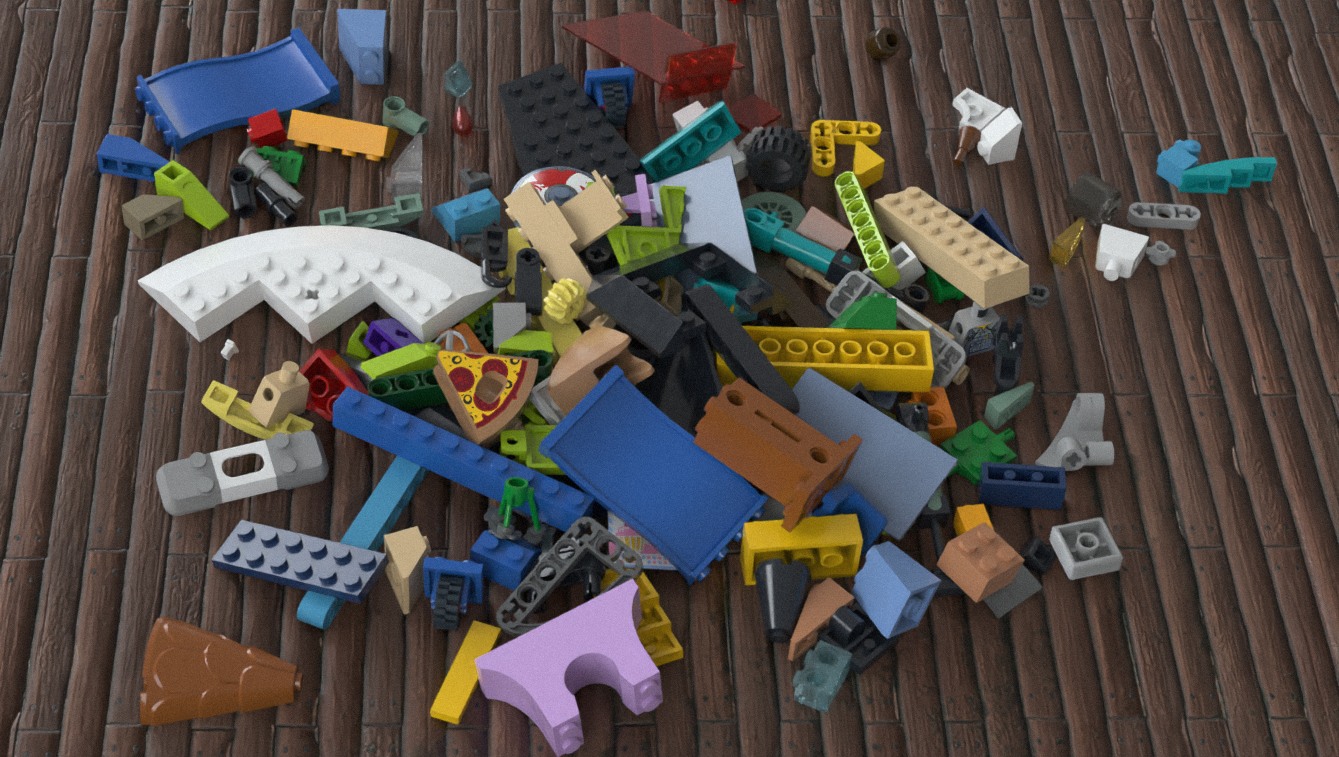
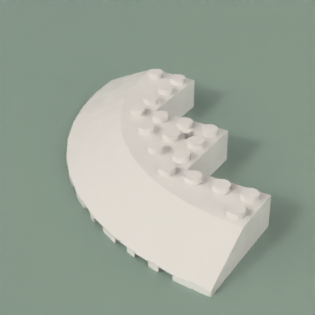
(320, 281)

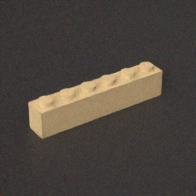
(559, 257)

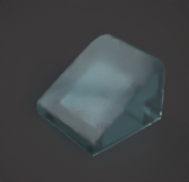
(457, 80)

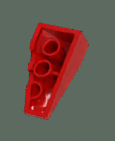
(328, 379)

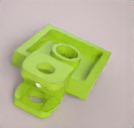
(527, 448)

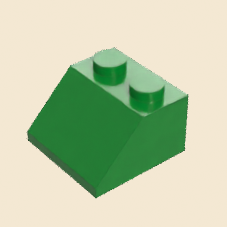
(869, 313)

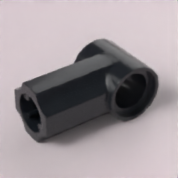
(242, 192)

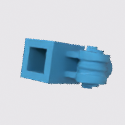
(1178, 159)

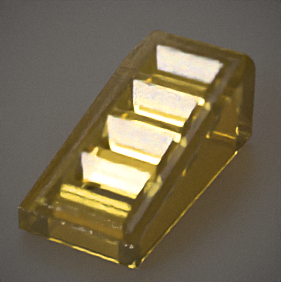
(1066, 243)

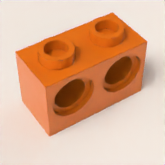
(941, 419)

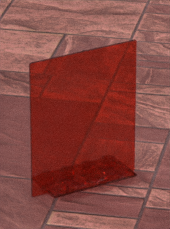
(661, 53)

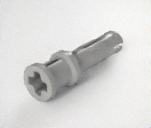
(263, 171)

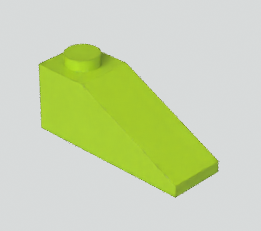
(403, 360)

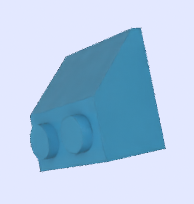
(468, 213)

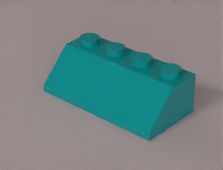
(692, 143)

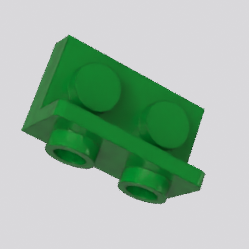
(287, 165)

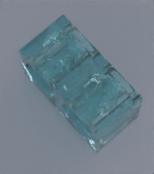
(821, 676)

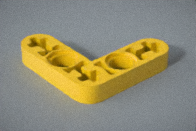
(833, 135)

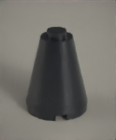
(781, 596)

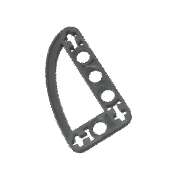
(563, 567)

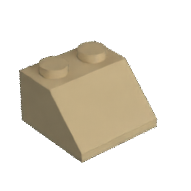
(405, 567)

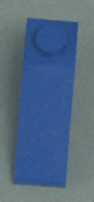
(128, 158)

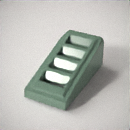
(1008, 404)

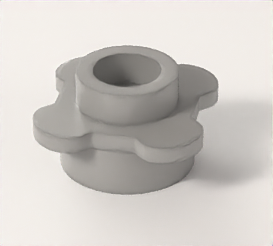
(1160, 253)

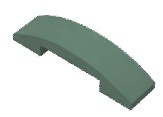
(384, 218)

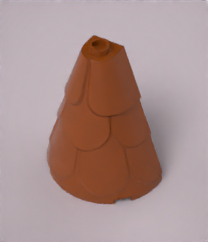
(209, 675)

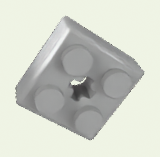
(1086, 548)

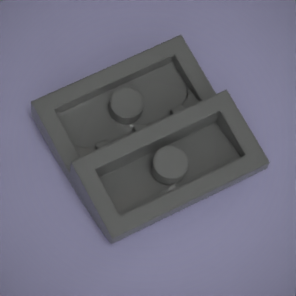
(1015, 593)

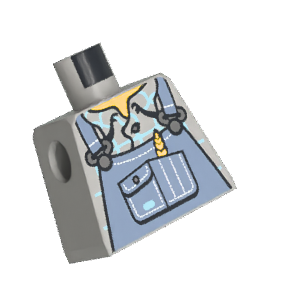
(974, 328)

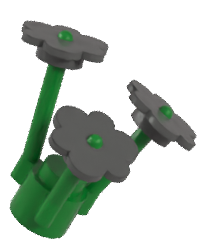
(502, 521)

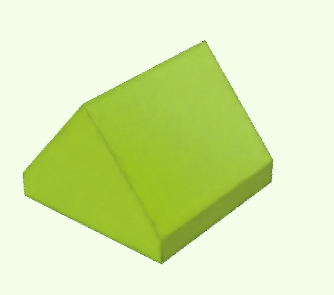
(355, 343)

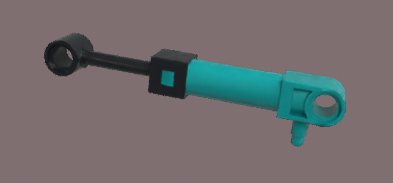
(768, 233)

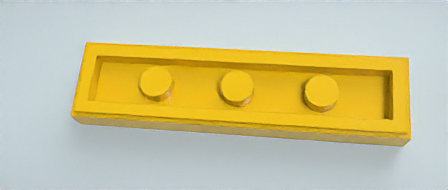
(463, 675)

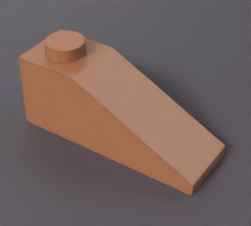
(819, 607)

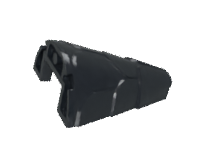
(683, 383)

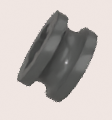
(1041, 296)

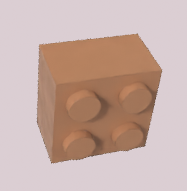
(980, 562)

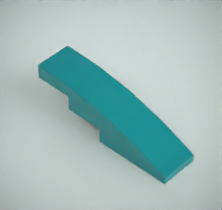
(1221, 175)

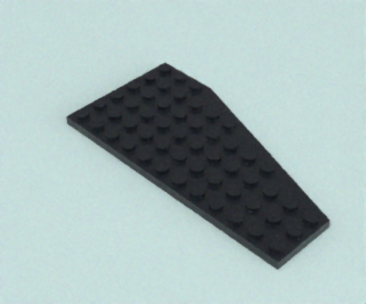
(561, 126)

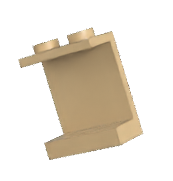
(589, 213)

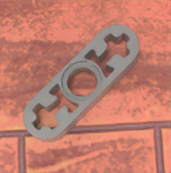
(1155, 221)

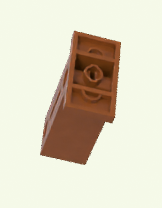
(774, 449)

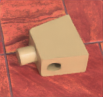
(280, 394)

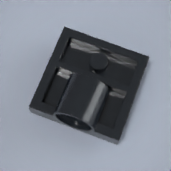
(857, 634)

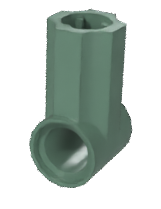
(398, 116)

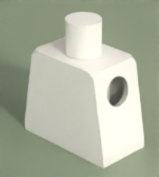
(1119, 252)

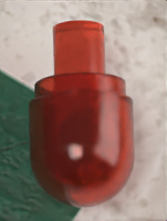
(462, 122)

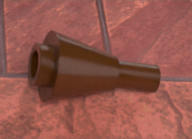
(968, 140)

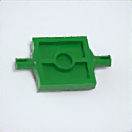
(976, 446)

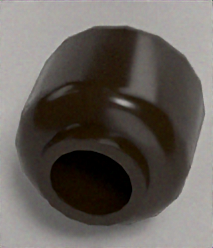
(882, 43)

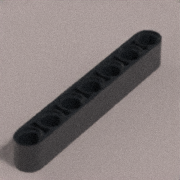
(737, 347)

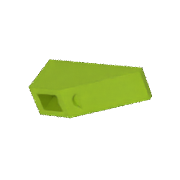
(197, 201)

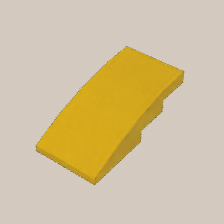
(655, 627)

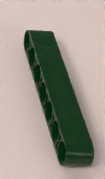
(422, 390)

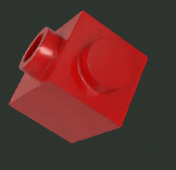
(267, 129)

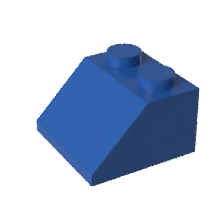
(504, 559)

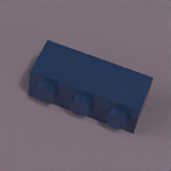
(1021, 485)

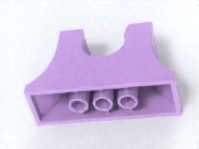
(574, 650)

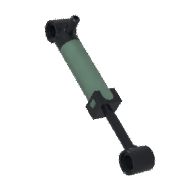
(937, 511)

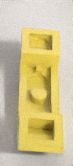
(225, 404)

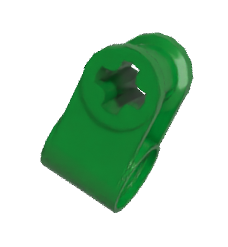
(941, 288)

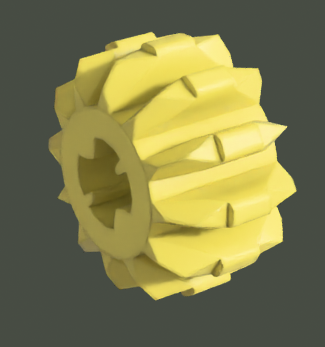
(565, 301)

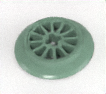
(787, 208)

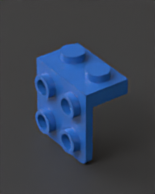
(850, 501)

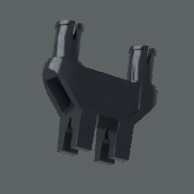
(1007, 354)
(587, 571)

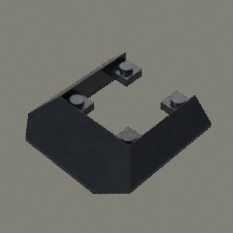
(629, 294)

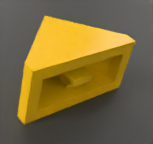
(867, 165)

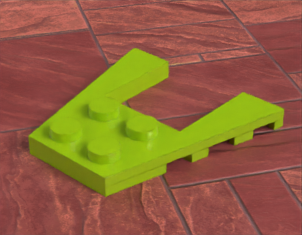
(637, 242)

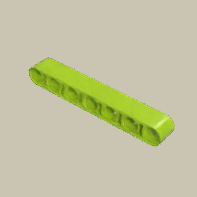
(867, 230)

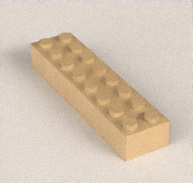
(952, 247)

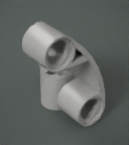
(1080, 437)

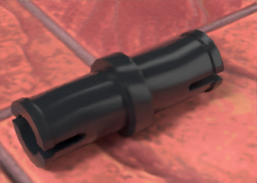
(275, 204)

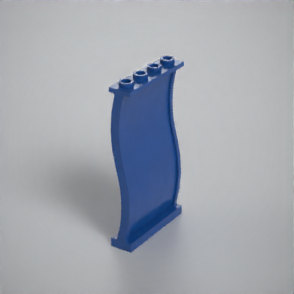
(229, 90)
(653, 475)

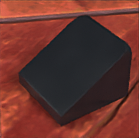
(1037, 556)

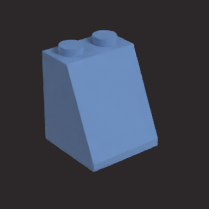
(364, 43)
(893, 589)

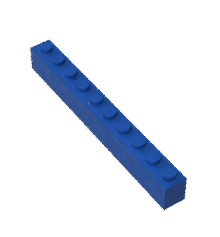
(456, 457)

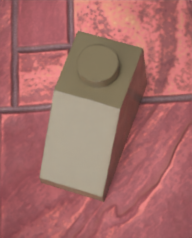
(152, 214)

